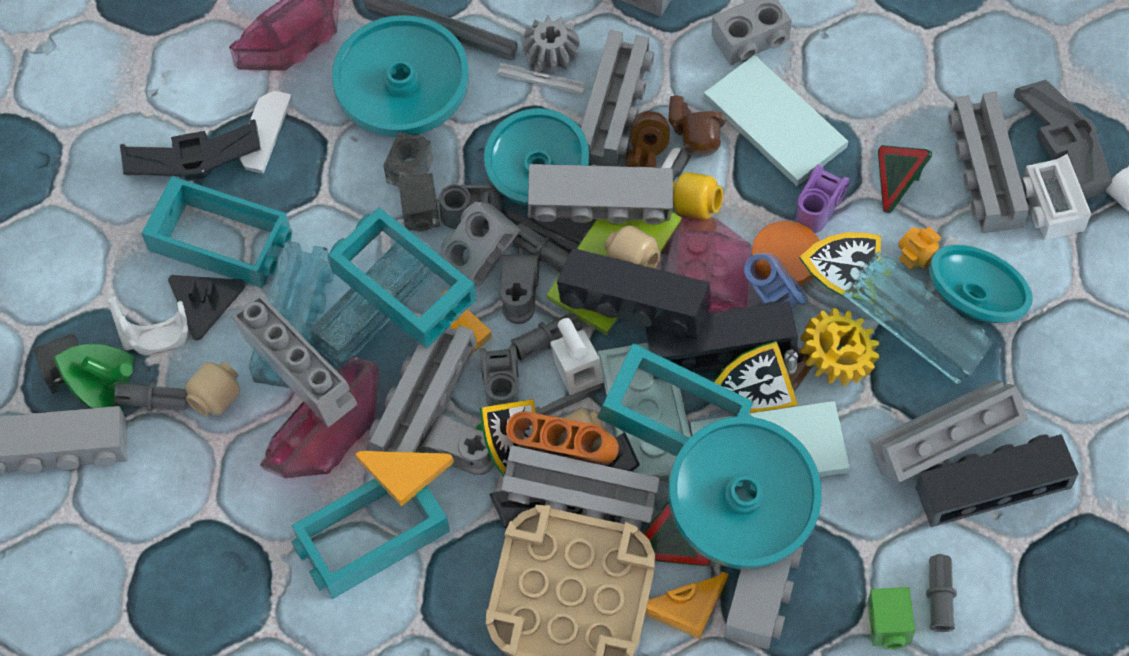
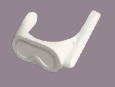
(150, 338)

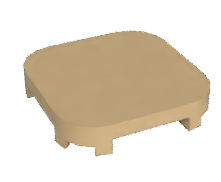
(570, 586)

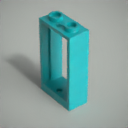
(182, 193)
(439, 315)
(647, 429)
(377, 560)

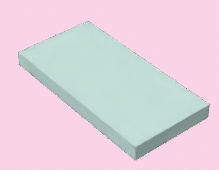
(775, 120)
(652, 399)
(814, 426)

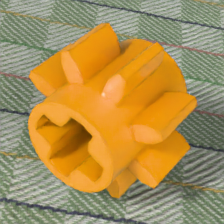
(918, 247)

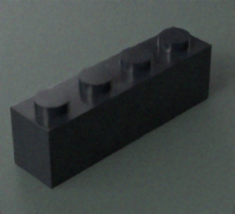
(634, 293)
(727, 336)
(996, 479)

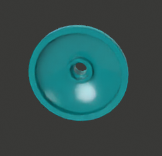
(527, 139)
(980, 284)

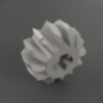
(551, 44)

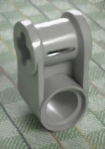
(460, 442)

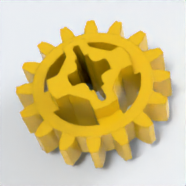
(824, 336)

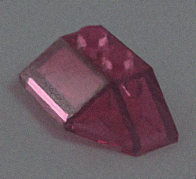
(285, 34)
(717, 256)
(307, 445)

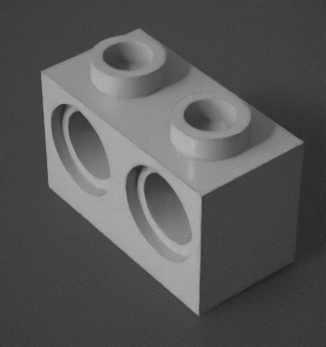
(749, 23)
(483, 249)

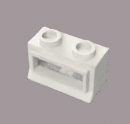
(1055, 198)

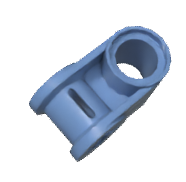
(777, 285)

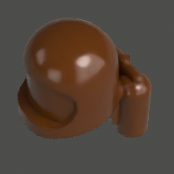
(699, 129)
(648, 138)

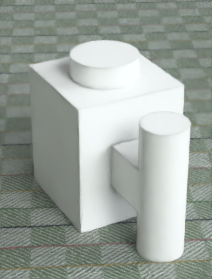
(576, 358)

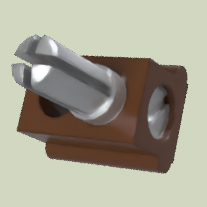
(796, 372)

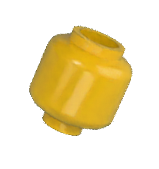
(697, 196)

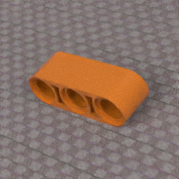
(549, 428)

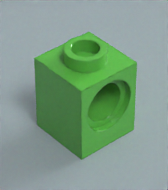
(891, 617)

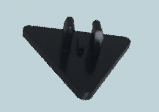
(204, 299)

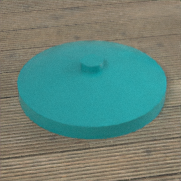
(400, 75)
(744, 492)

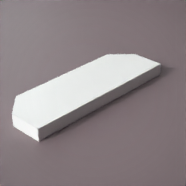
(269, 116)

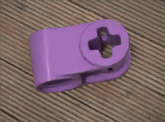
(822, 195)

